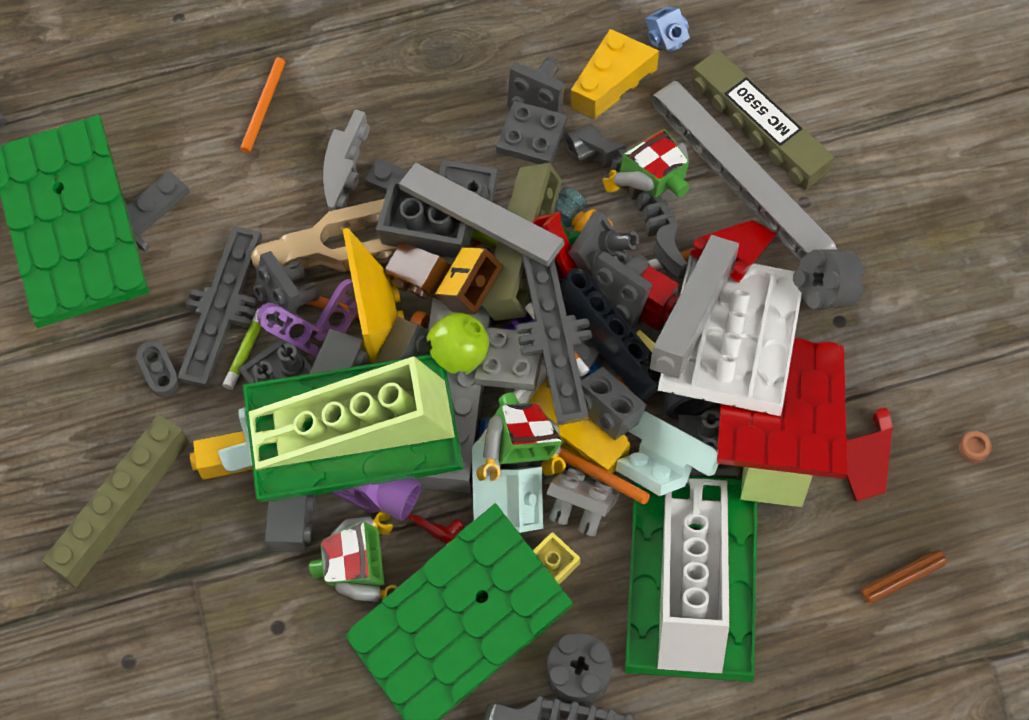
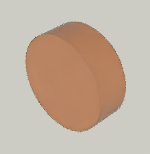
(975, 447)

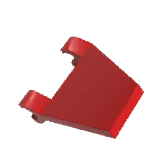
(752, 241)
(869, 459)

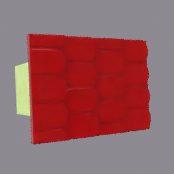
(804, 441)

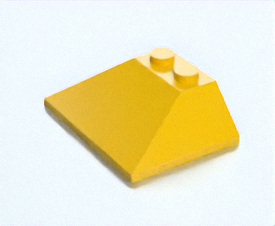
(373, 294)

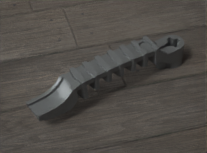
(659, 221)
(552, 711)

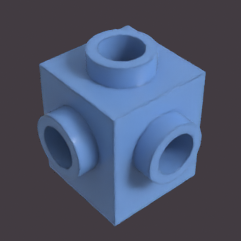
(667, 28)

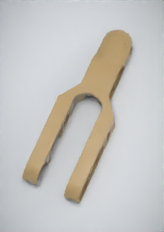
(308, 245)

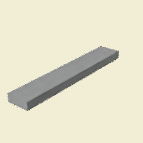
(482, 214)

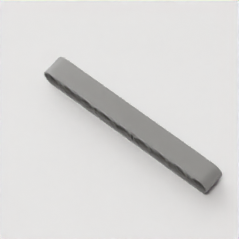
(740, 171)

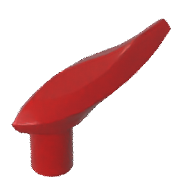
(442, 533)

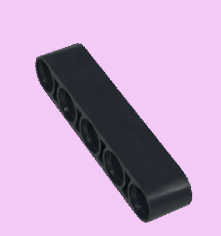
(610, 333)

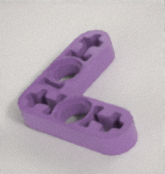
(320, 328)

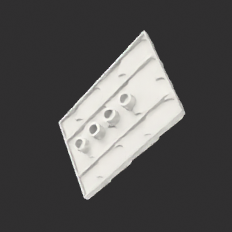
(744, 344)

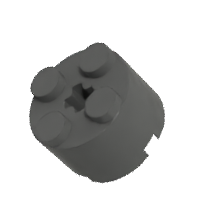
(829, 278)
(593, 680)

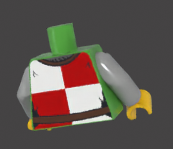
(653, 167)
(521, 435)
(353, 558)

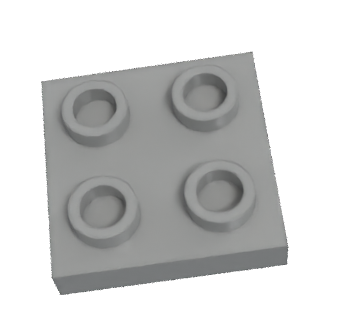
(505, 365)
(574, 489)

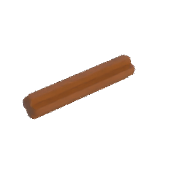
(903, 576)

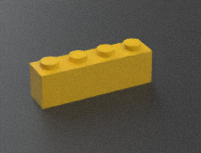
(585, 437)

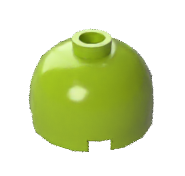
(458, 343)

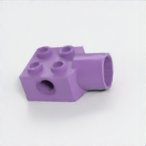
(392, 498)

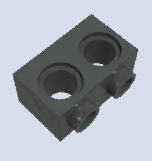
(611, 403)

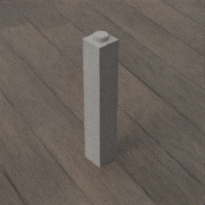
(694, 307)

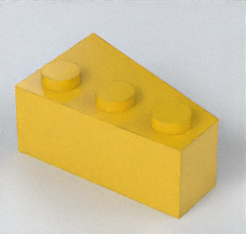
(611, 72)

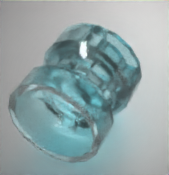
(569, 203)

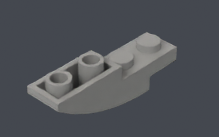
(340, 159)

